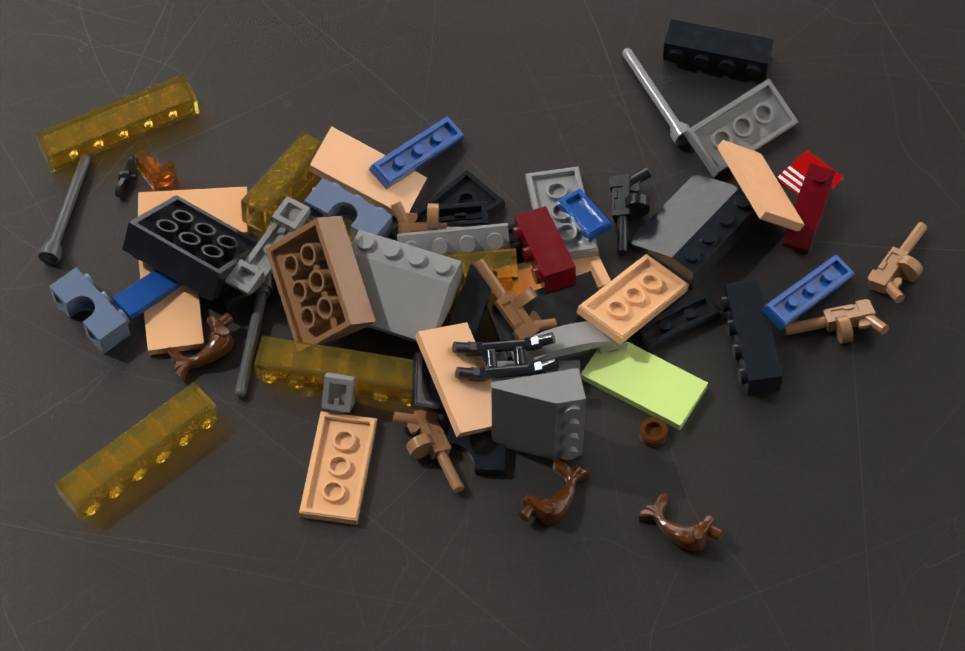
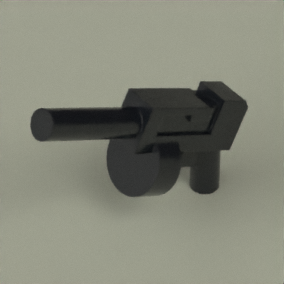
(627, 204)

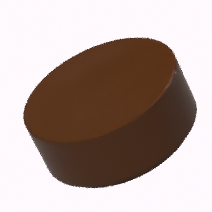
(653, 432)

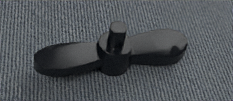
(124, 177)

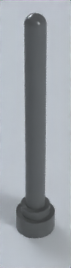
(51, 251)
(262, 294)

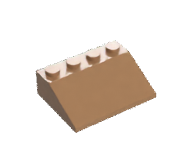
(320, 282)

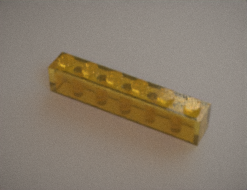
(117, 122)
(307, 364)
(137, 451)

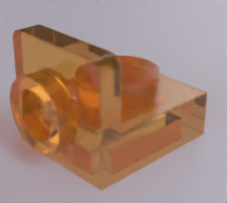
(154, 174)

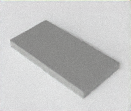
(746, 121)
(545, 190)

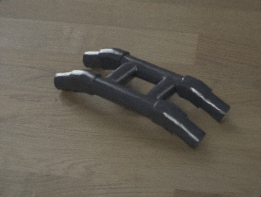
(518, 347)

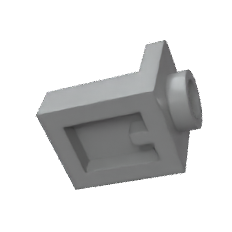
(338, 393)

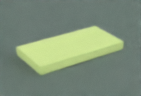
(646, 383)

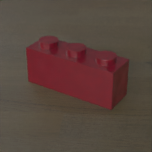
(544, 250)

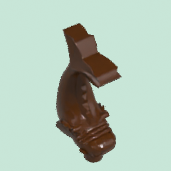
(218, 346)
(553, 509)
(687, 537)

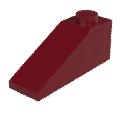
(810, 206)

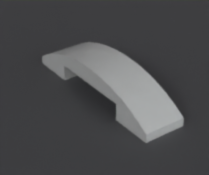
(256, 269)
(573, 339)

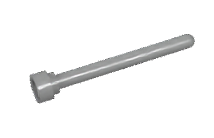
(677, 128)

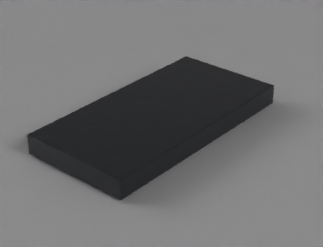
(463, 189)
(558, 304)

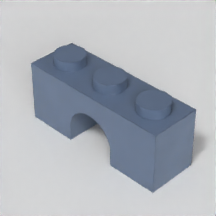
(331, 200)
(78, 293)

